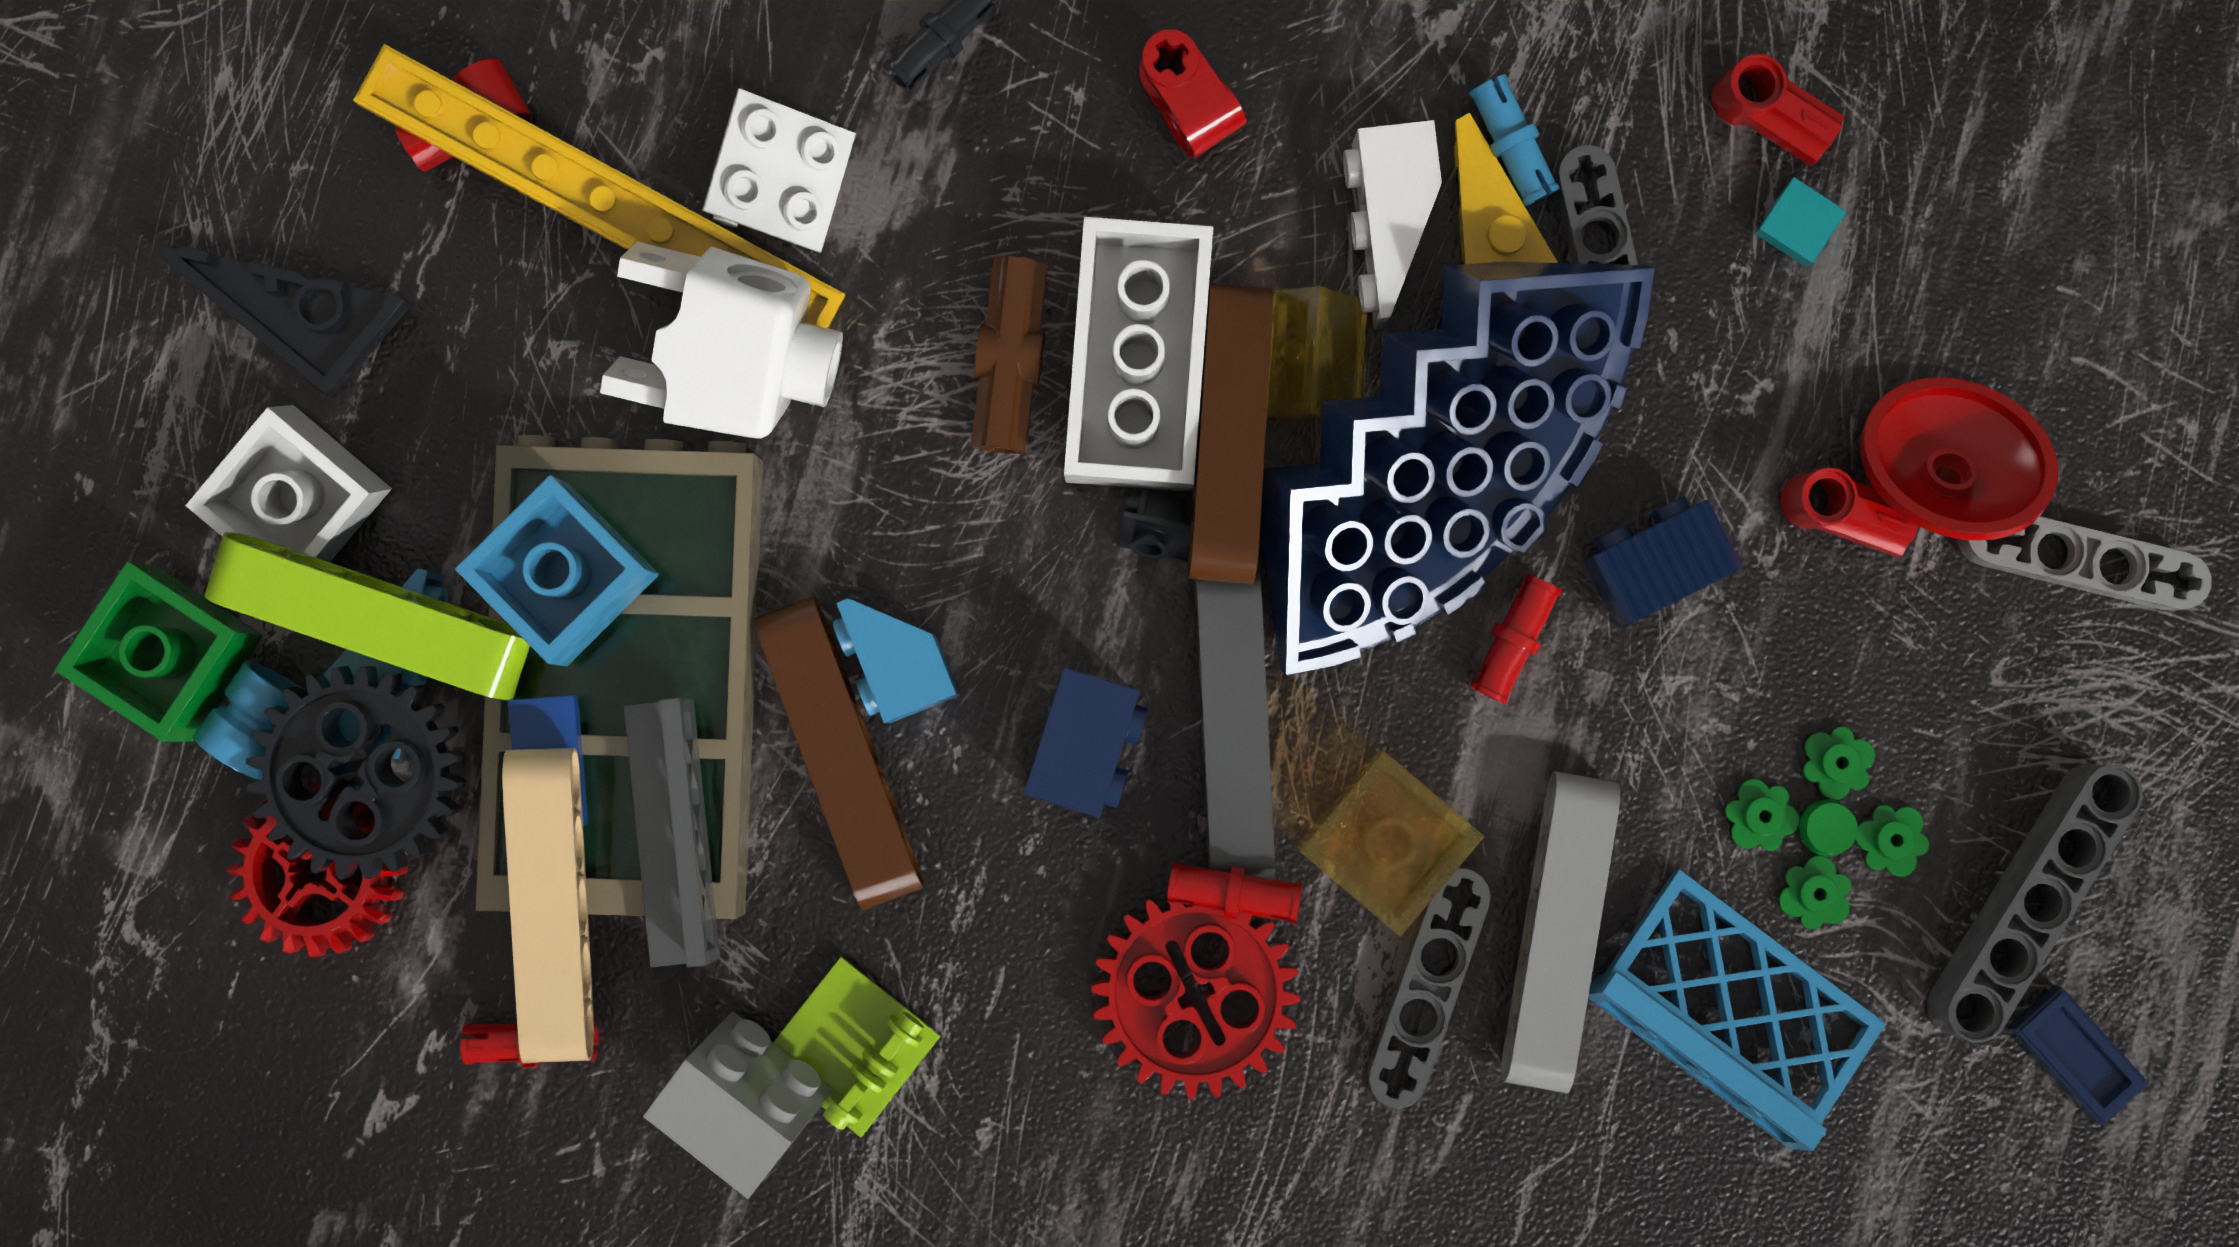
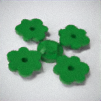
(1827, 828)

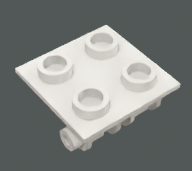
(778, 171)

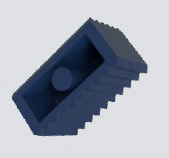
(1661, 562)

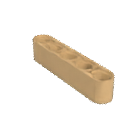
(548, 904)

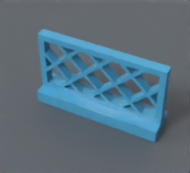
(1705, 1056)

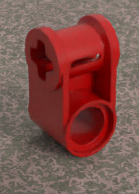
(1196, 101)

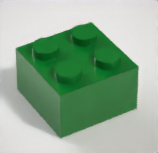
(158, 652)

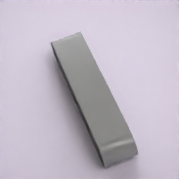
(1560, 932)

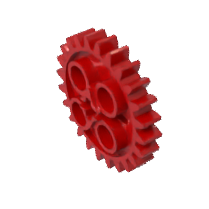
(1143, 1018)

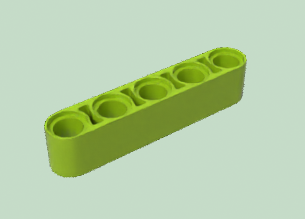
(367, 615)

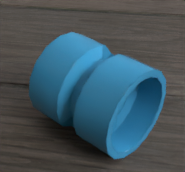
(229, 728)

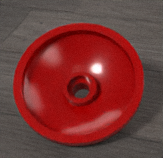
(1959, 458)

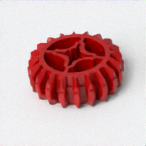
(283, 907)

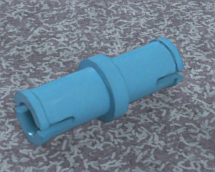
(1514, 140)

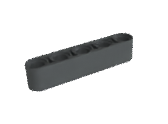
(1235, 727)
(2062, 890)

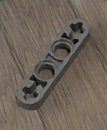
(1437, 989)

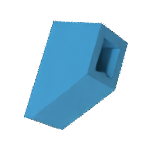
(899, 661)

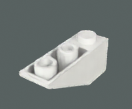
(1396, 189)

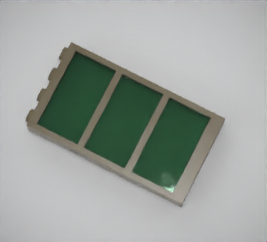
(678, 639)

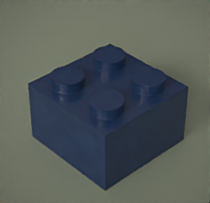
(1084, 742)

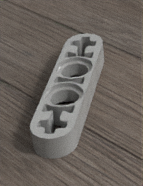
(2083, 564)

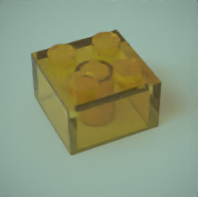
(1389, 842)

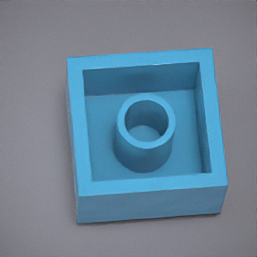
(557, 571)

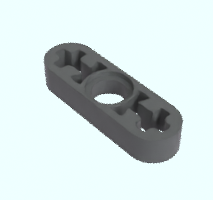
(1574, 196)

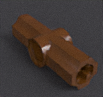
(1009, 355)

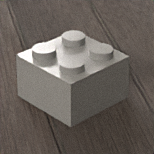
(738, 1103)

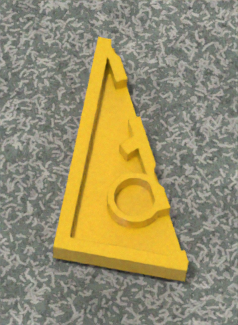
(1491, 214)

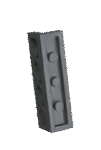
(672, 833)

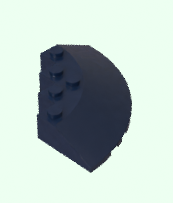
(1458, 451)

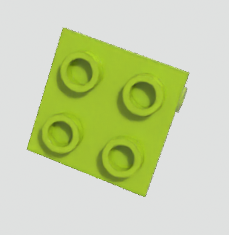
(857, 1043)

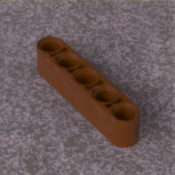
(1231, 435)
(838, 753)

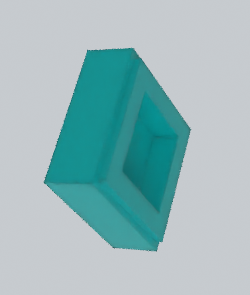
(1800, 222)

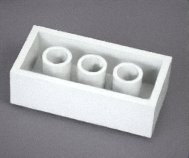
(1138, 354)

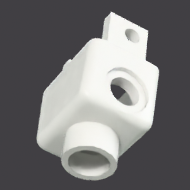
(733, 347)

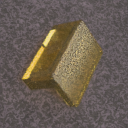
(1314, 351)

